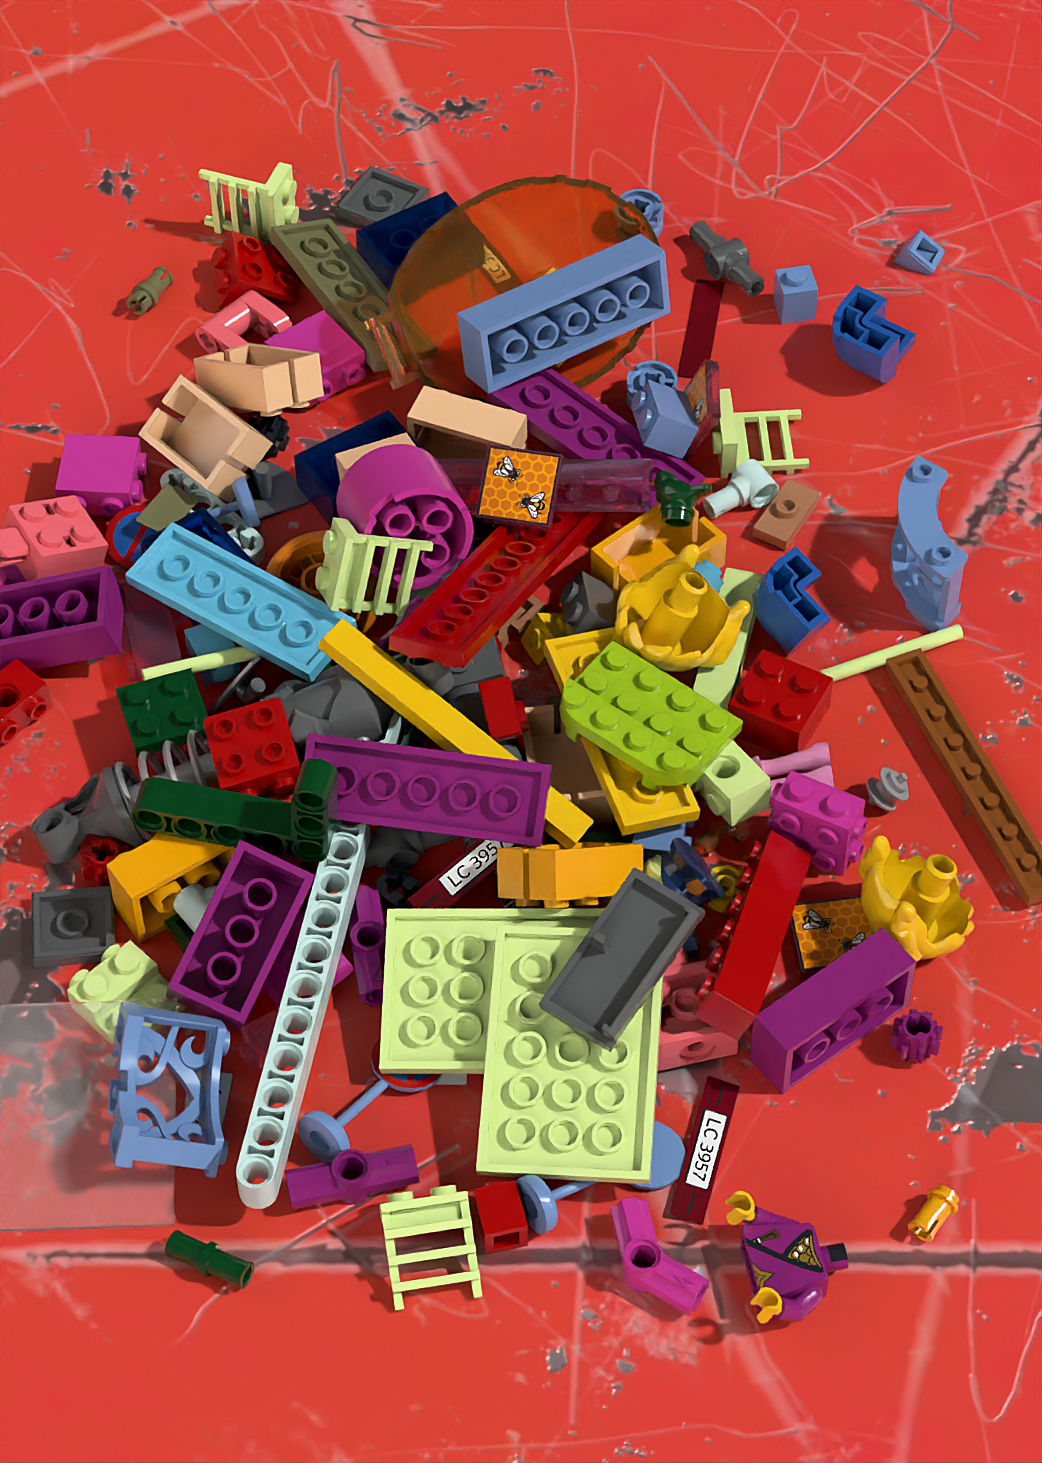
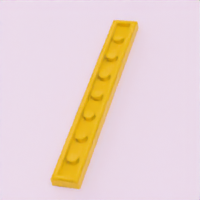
(436, 717)

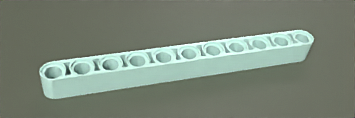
(302, 1015)

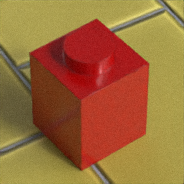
(500, 1216)

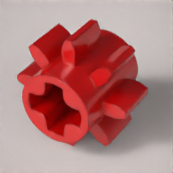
(95, 859)

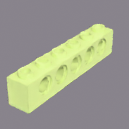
(734, 785)

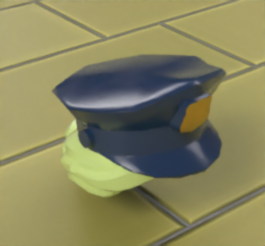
(685, 873)

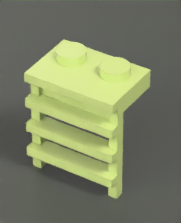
(268, 203)
(731, 441)
(348, 565)
(438, 1212)

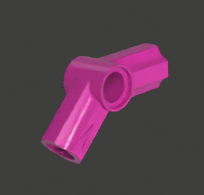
(666, 1276)

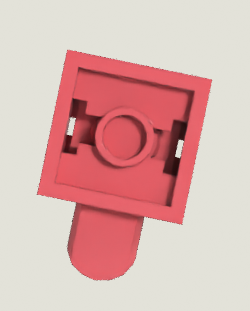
(50, 538)
(683, 1035)

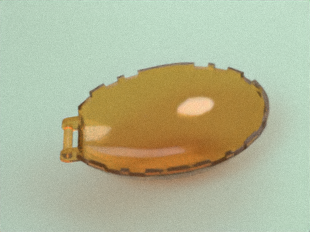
(489, 250)

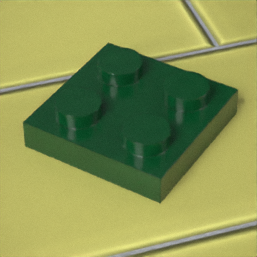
(162, 710)

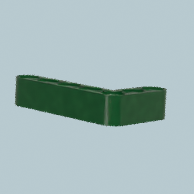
(224, 817)

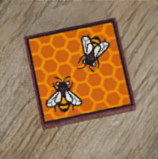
(704, 398)
(519, 487)
(826, 931)

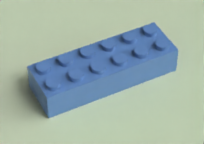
(564, 313)

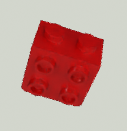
(251, 265)
(254, 749)

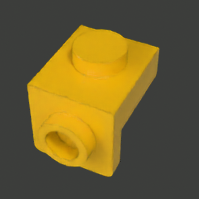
(542, 628)

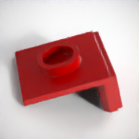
(503, 714)

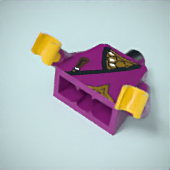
(783, 1261)

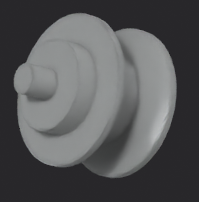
(887, 789)

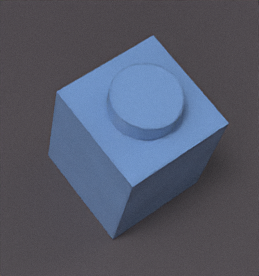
(795, 294)

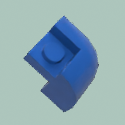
(866, 338)
(785, 606)

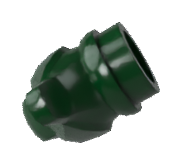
(677, 498)

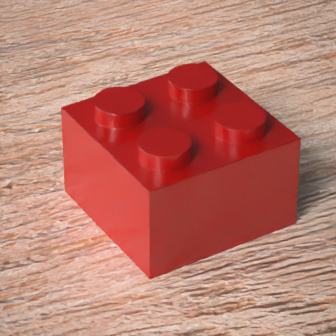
(780, 703)

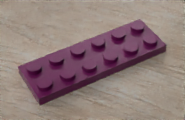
(581, 425)
(436, 790)

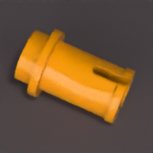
(937, 1208)

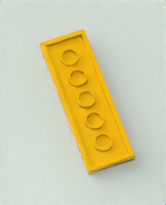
(631, 803)

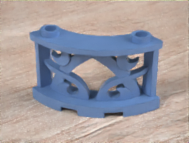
(923, 558)
(137, 1139)

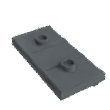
(621, 959)

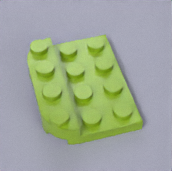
(646, 718)

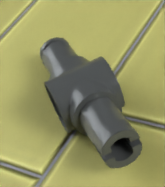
(726, 258)
(400, 847)

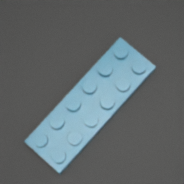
(237, 600)

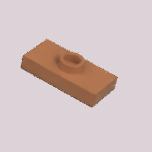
(786, 514)

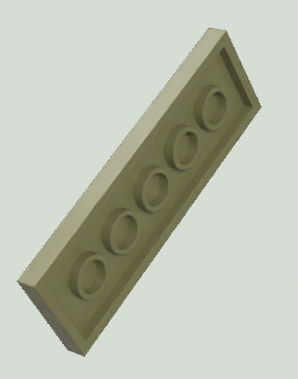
(337, 280)

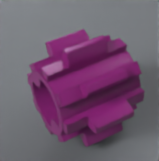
(916, 1036)

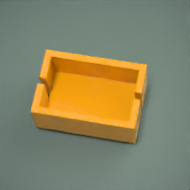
(648, 543)
(565, 874)

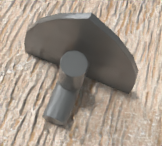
(273, 490)
(246, 693)

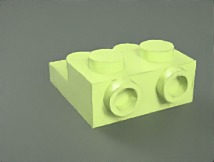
(121, 975)

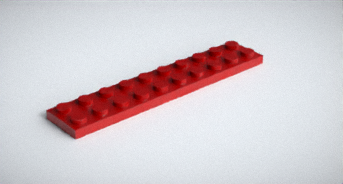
(488, 589)

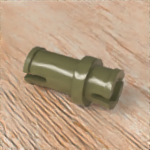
(147, 293)

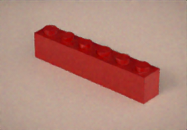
(751, 935)

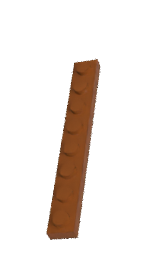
(970, 771)

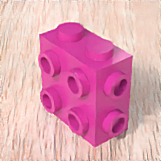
(340, 356)
(102, 472)
(819, 821)

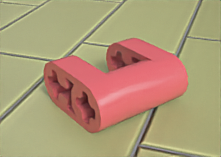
(246, 312)

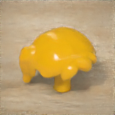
(678, 617)
(914, 900)

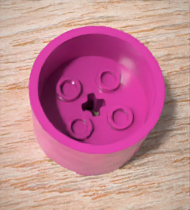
(407, 496)

